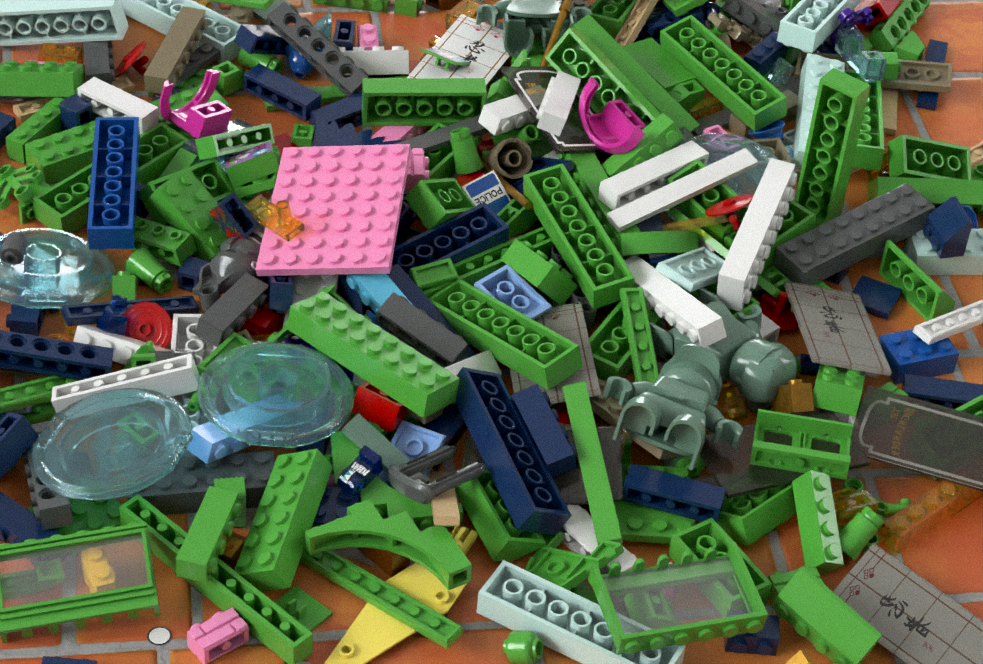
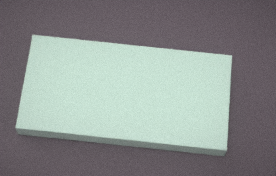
(692, 269)

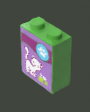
(252, 164)

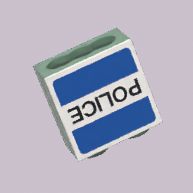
(487, 190)

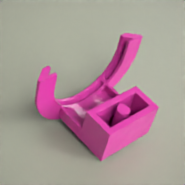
(197, 116)
(615, 128)

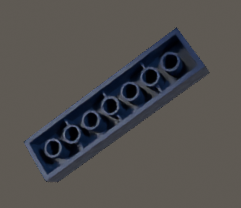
(454, 239)
(510, 453)

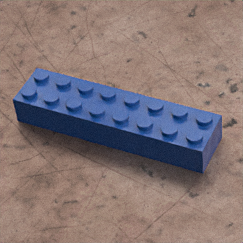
(114, 183)

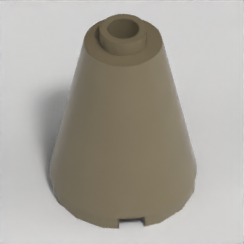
(510, 158)

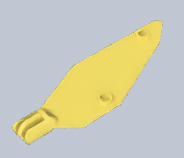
(377, 631)

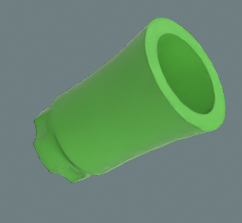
(267, 60)
(464, 151)
(149, 270)
(859, 532)

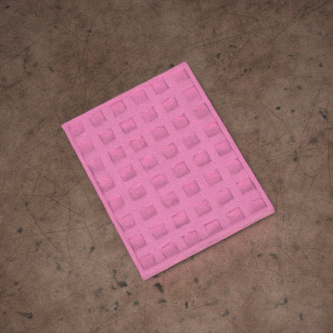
(347, 206)

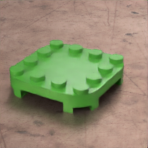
(648, 524)

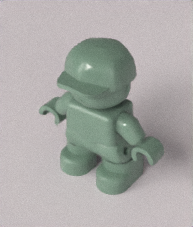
(527, 18)
(743, 355)
(677, 405)

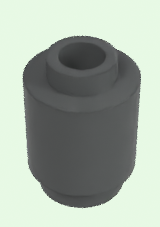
(14, 248)

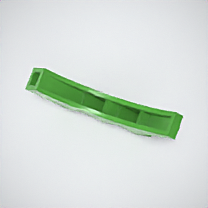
(384, 498)
(365, 527)

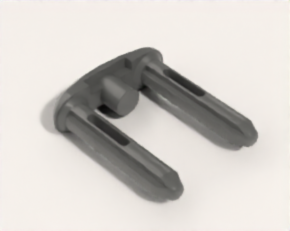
(411, 482)

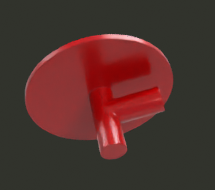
(130, 60)
(730, 206)
(778, 311)
(149, 323)

